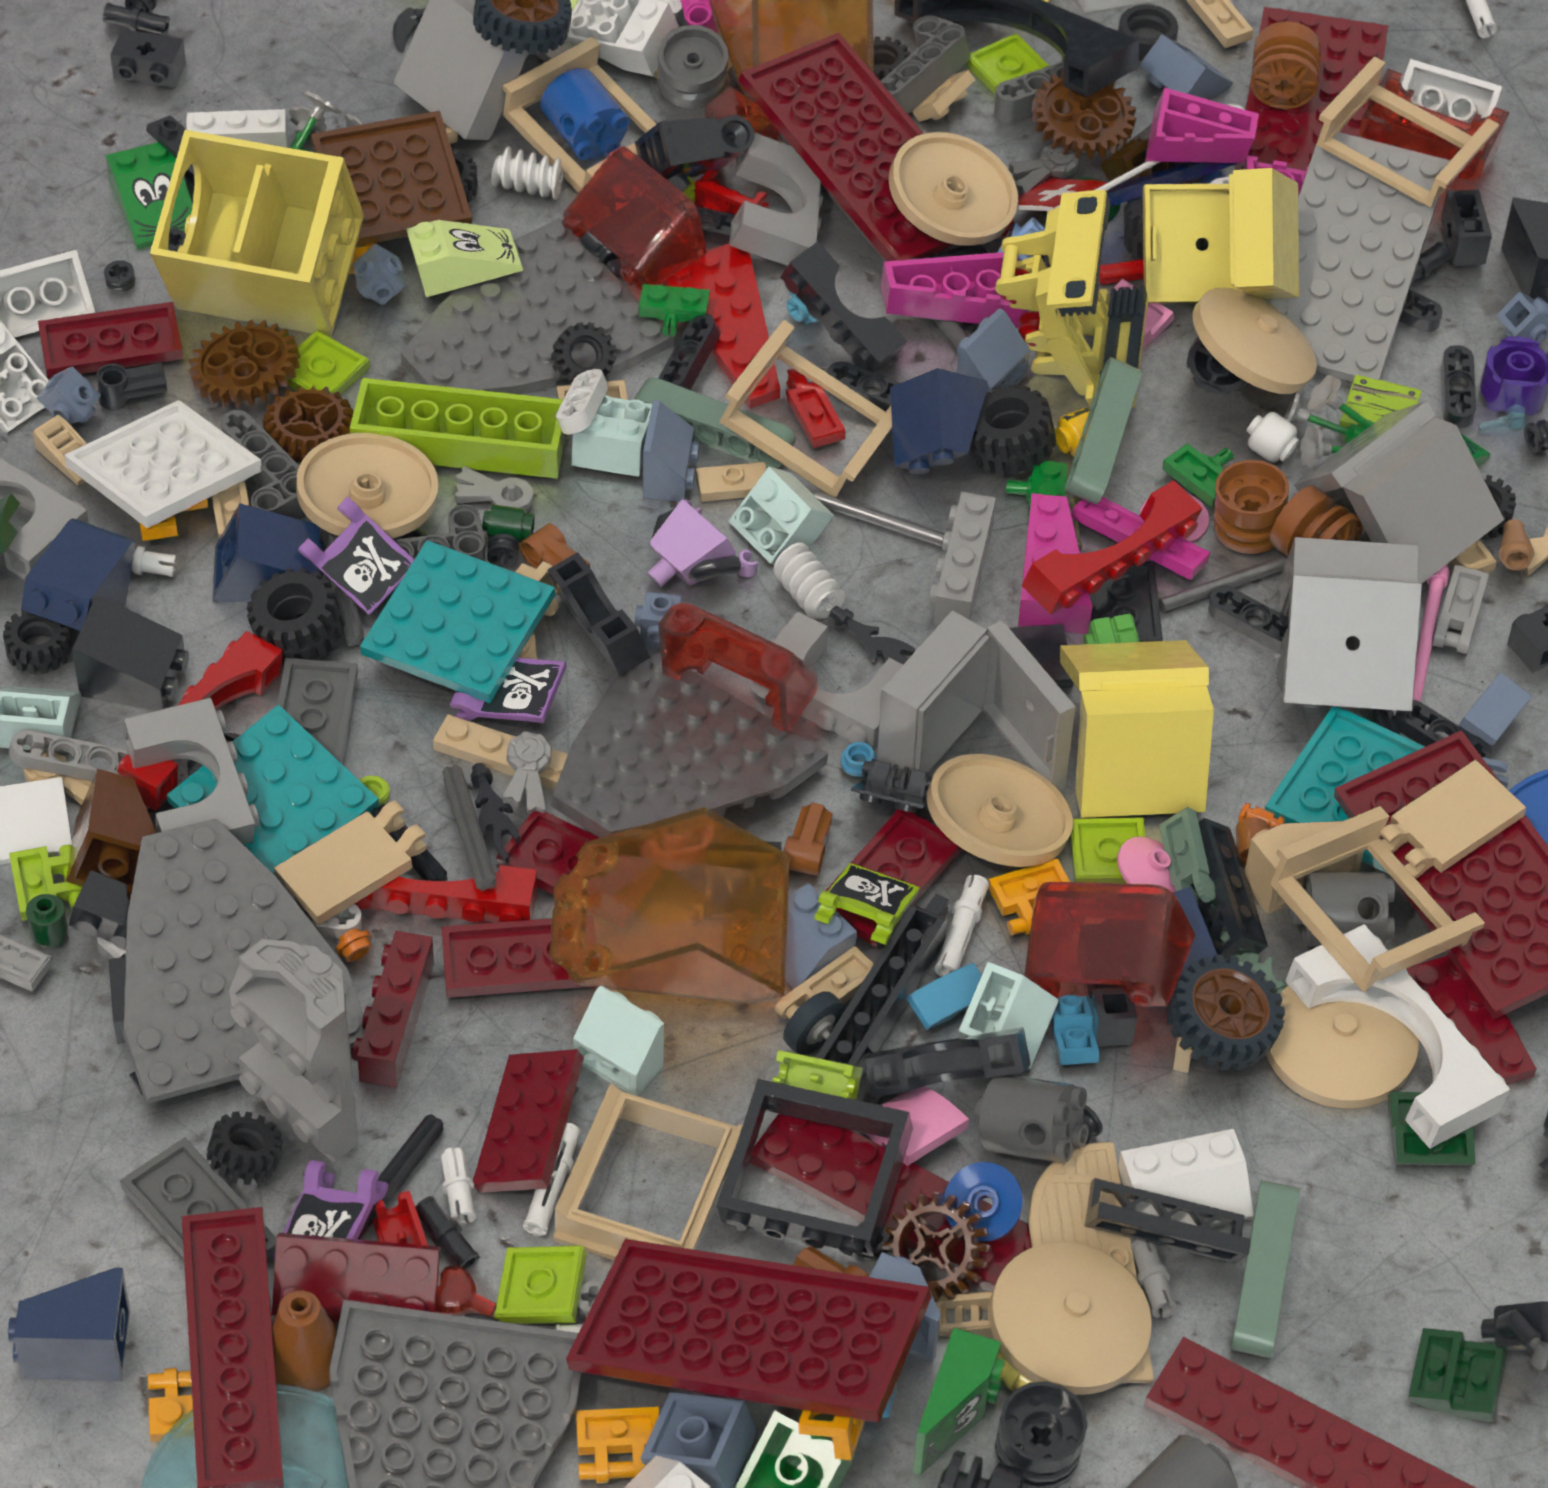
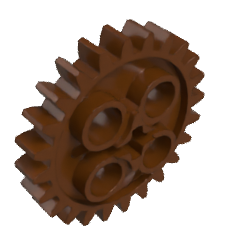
(1081, 121)
(244, 363)

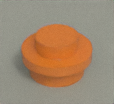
(354, 945)

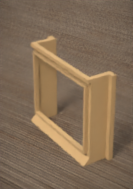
(1366, 87)
(529, 89)
(778, 448)
(1340, 843)
(606, 1236)

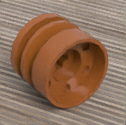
(1286, 65)
(1247, 504)
(1313, 515)

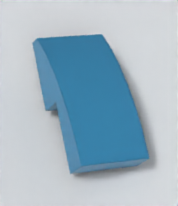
(945, 997)
(1073, 1031)

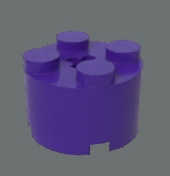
(1515, 375)

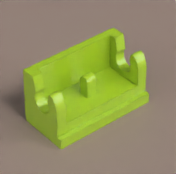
(818, 1074)

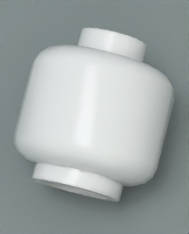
(1272, 437)

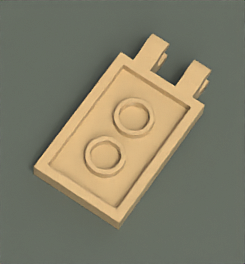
(1452, 819)
(351, 862)

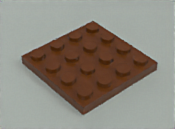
(399, 173)

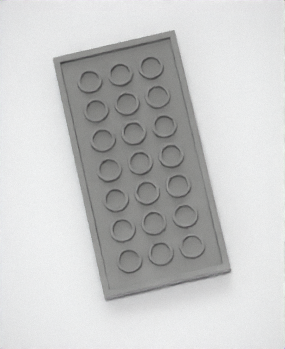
(1357, 255)

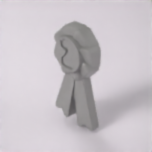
(479, 488)
(528, 756)

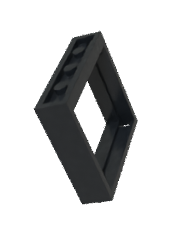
(826, 1110)

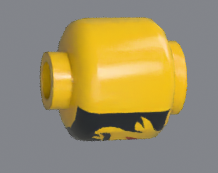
(1070, 429)

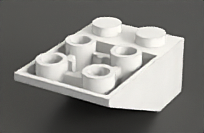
(625, 29)
(19, 383)

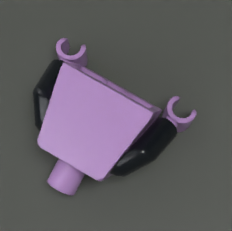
(694, 549)

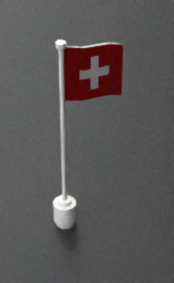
(1048, 194)

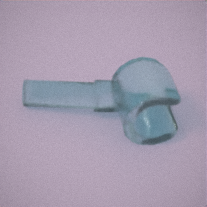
(1514, 420)

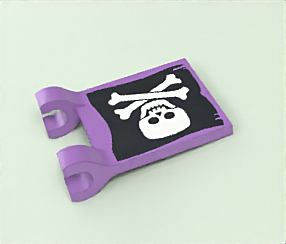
(361, 559)
(522, 696)
(333, 1211)

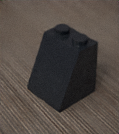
(1527, 246)
(127, 657)

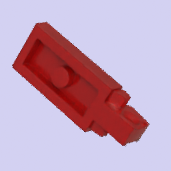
(813, 410)

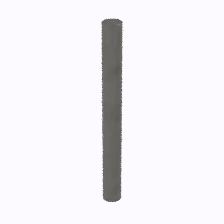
(880, 519)
(1232, 580)

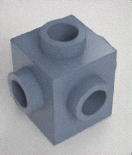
(379, 274)
(1525, 317)
(69, 396)
(651, 613)

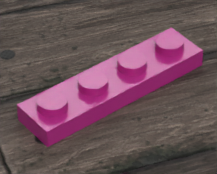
(1119, 523)

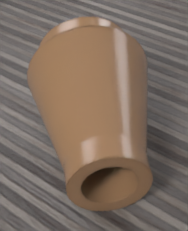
(1515, 546)

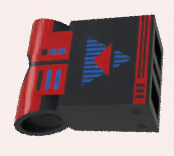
(694, 144)

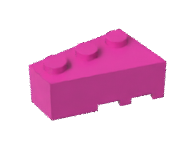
(1199, 130)

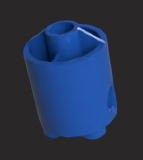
(584, 114)

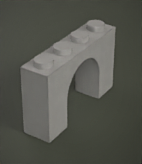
(768, 232)
(49, 511)
(847, 714)
(195, 734)

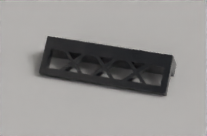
(1235, 902)
(1161, 1228)

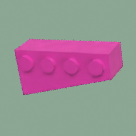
(946, 288)
(1051, 529)

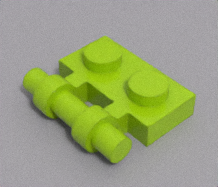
(34, 872)

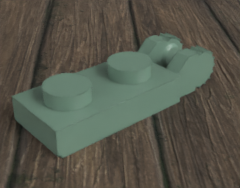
(1186, 850)

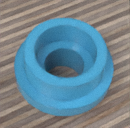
(856, 752)

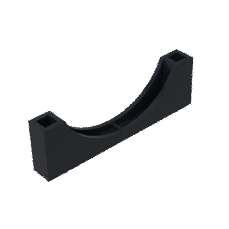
(1090, 51)

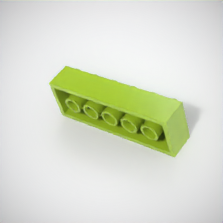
(465, 425)

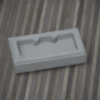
(22, 964)

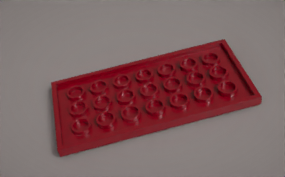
(1345, 51)
(845, 133)
(1498, 880)
(750, 1329)

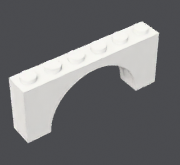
(1462, 1082)

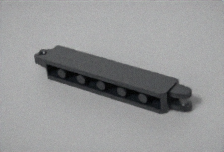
(888, 984)

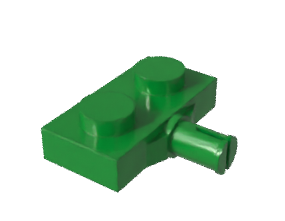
(673, 304)
(1197, 470)
(1045, 479)

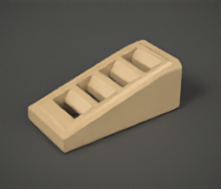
(53, 435)
(970, 1301)

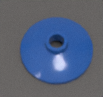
(988, 1181)

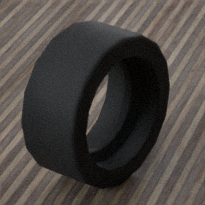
(1148, 17)

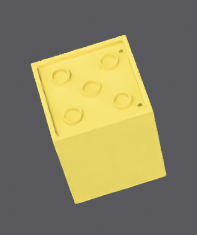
(263, 234)

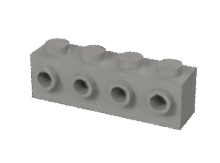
(965, 556)

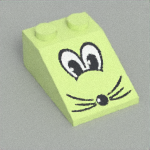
(461, 254)

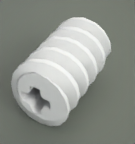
(527, 174)
(808, 581)

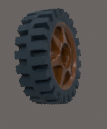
(523, 23)
(1225, 1012)

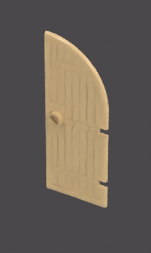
(1060, 1211)

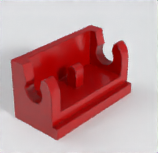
(714, 196)
(400, 1222)

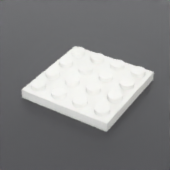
(163, 463)

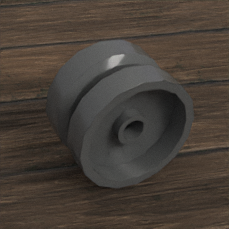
(692, 66)

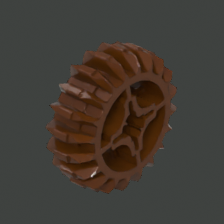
(307, 419)
(952, 1236)

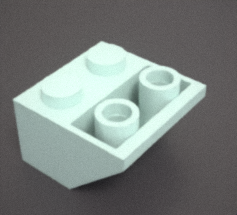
(614, 437)
(779, 514)
(37, 710)
(1009, 1002)
(620, 1041)

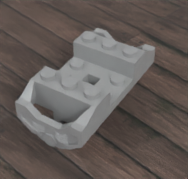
(303, 1058)

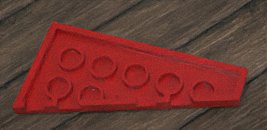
(737, 312)

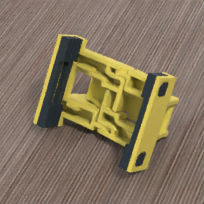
(1066, 296)

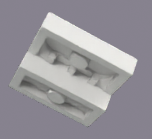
(33, 817)

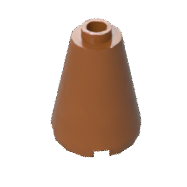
(303, 1342)

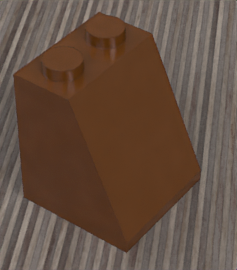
(109, 830)

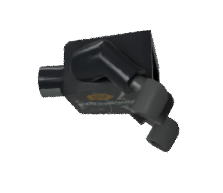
(1520, 1329)

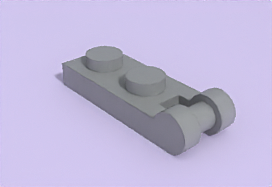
(1461, 608)

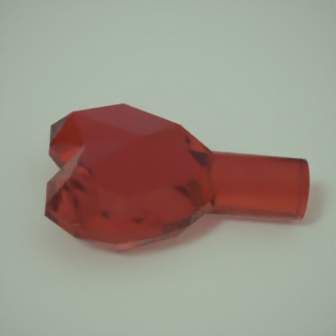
(459, 1293)

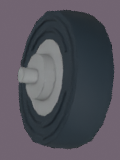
(813, 1023)

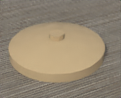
(953, 188)
(1254, 340)
(378, 473)
(999, 810)
(1342, 1052)
(1070, 1317)

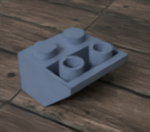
(994, 353)

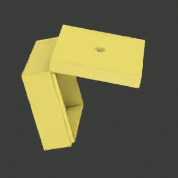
(1248, 233)
(1141, 727)

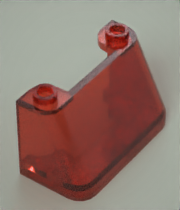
(1395, 130)
(638, 219)
(697, 638)
(1108, 937)

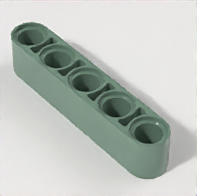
(705, 416)
(1103, 431)
(1265, 1269)

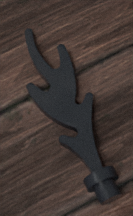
(885, 646)
(492, 812)

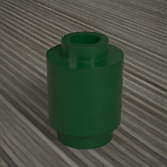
(508, 521)
(47, 920)

